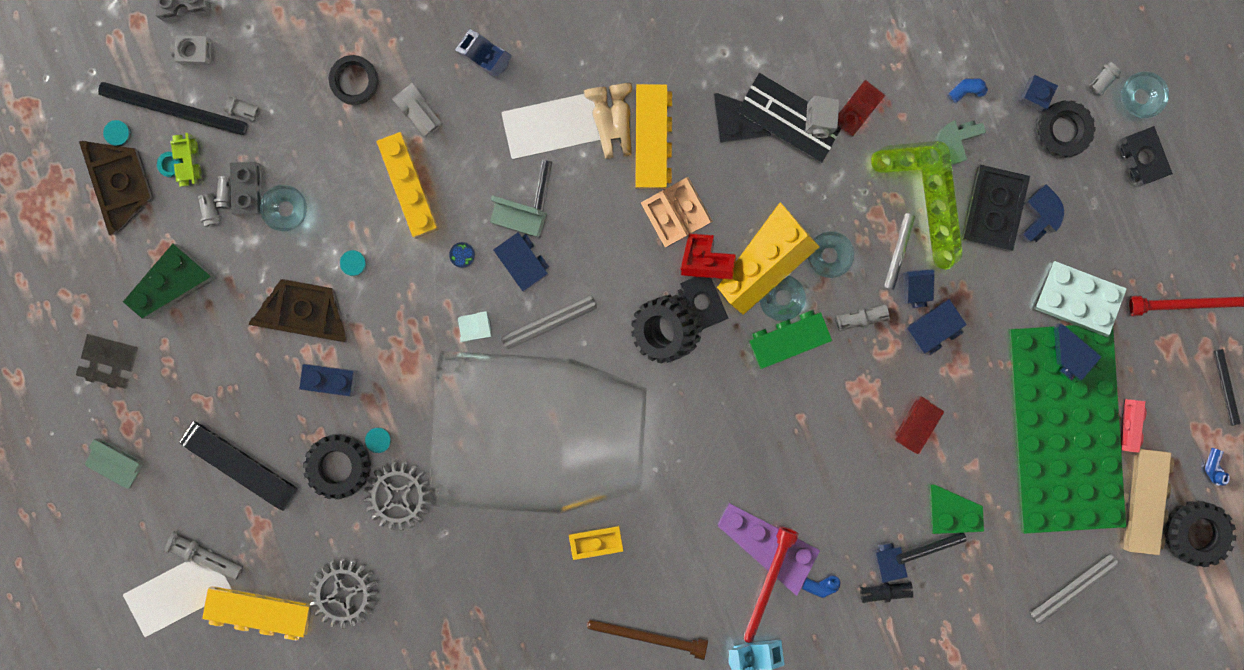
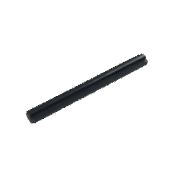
(172, 108)

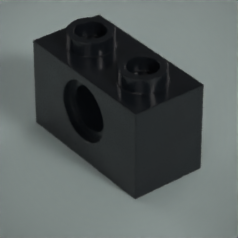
(1147, 141)
(704, 286)

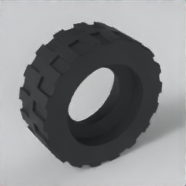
(1079, 115)

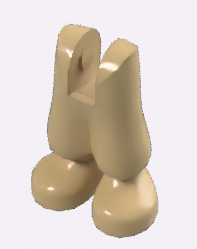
(612, 121)

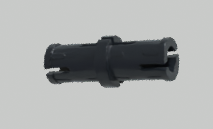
(886, 592)

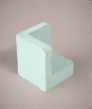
(474, 326)

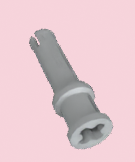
(232, 570)

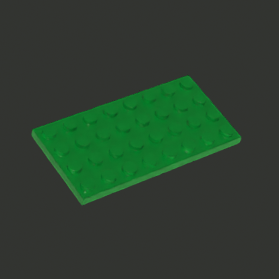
(1066, 435)

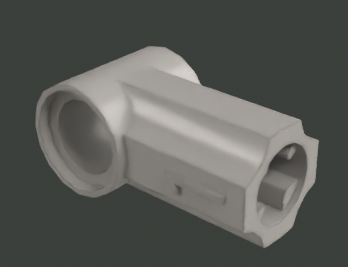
(413, 105)

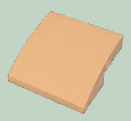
(676, 212)

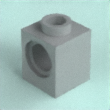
(202, 53)
(822, 116)

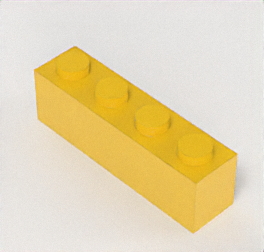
(651, 136)
(407, 185)
(257, 611)

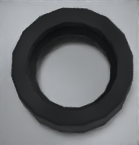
(346, 61)

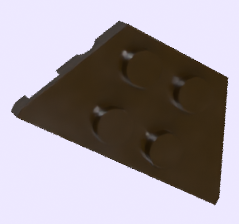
(116, 182)
(302, 310)

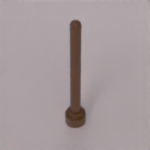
(696, 647)

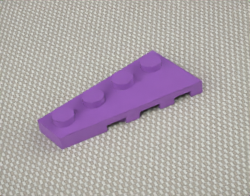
(761, 543)

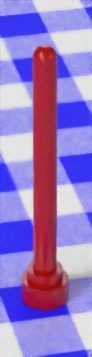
(1140, 305)
(786, 538)

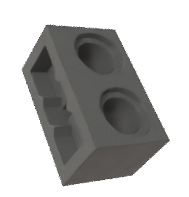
(245, 188)

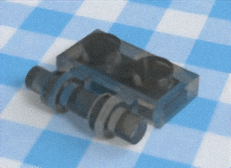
(109, 353)

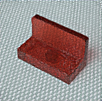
(918, 425)

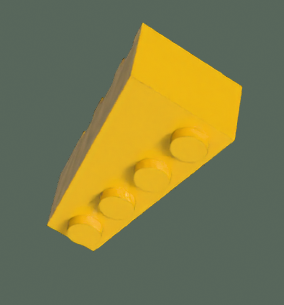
(768, 259)

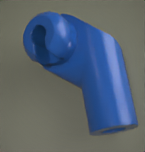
(966, 86)
(1214, 469)
(823, 588)

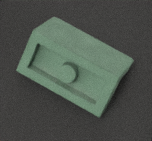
(517, 216)
(113, 463)

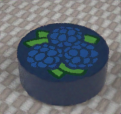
(462, 255)

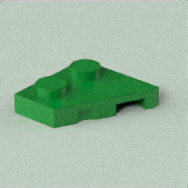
(954, 513)

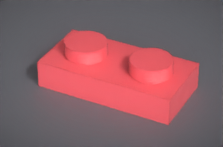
(1132, 425)

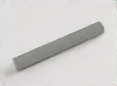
(899, 251)

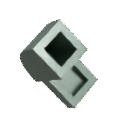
(953, 138)

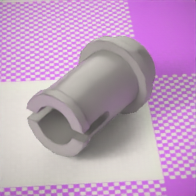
(1105, 78)
(240, 108)
(223, 193)
(208, 210)

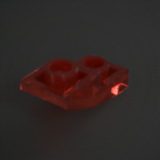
(859, 107)

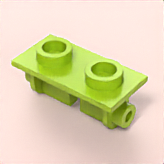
(188, 169)

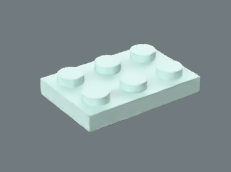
(1080, 299)

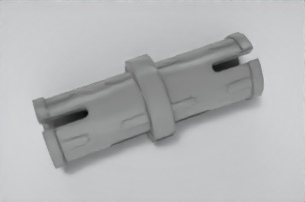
(862, 317)

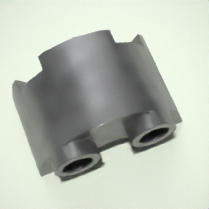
(171, 8)

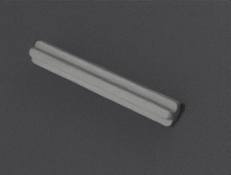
(549, 322)
(1075, 589)

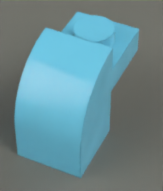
(757, 655)

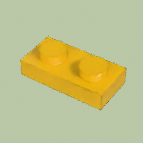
(596, 542)

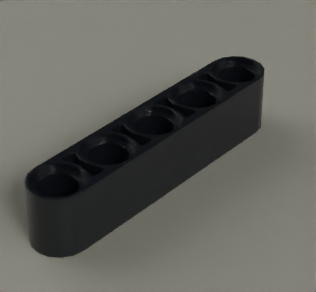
(238, 465)

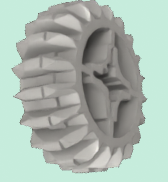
(406, 504)
(340, 583)

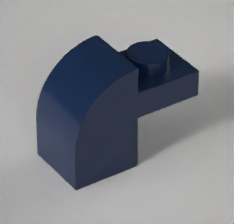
(483, 53)
(1049, 213)

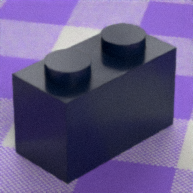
(521, 261)
(935, 327)
(328, 380)

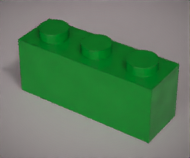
(789, 339)

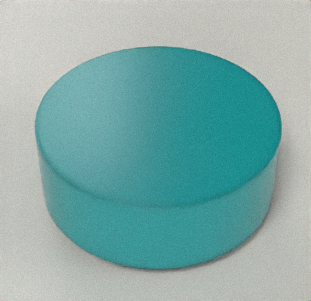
(116, 133)
(166, 163)
(352, 263)
(378, 440)

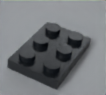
(996, 207)

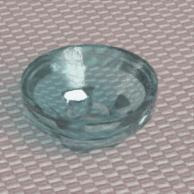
(1155, 88)
(270, 208)
(844, 250)
(793, 308)

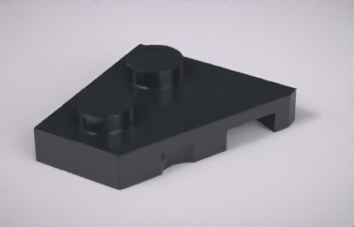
(733, 125)

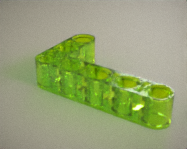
(932, 192)

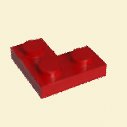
(701, 262)

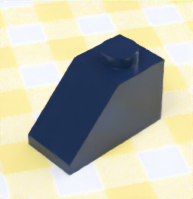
(918, 287)
(1073, 354)

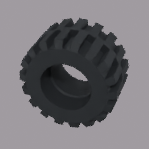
(649, 334)
(314, 466)
(1220, 540)

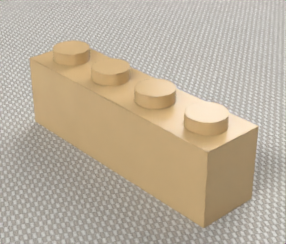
(1148, 501)

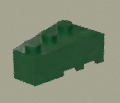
(167, 282)

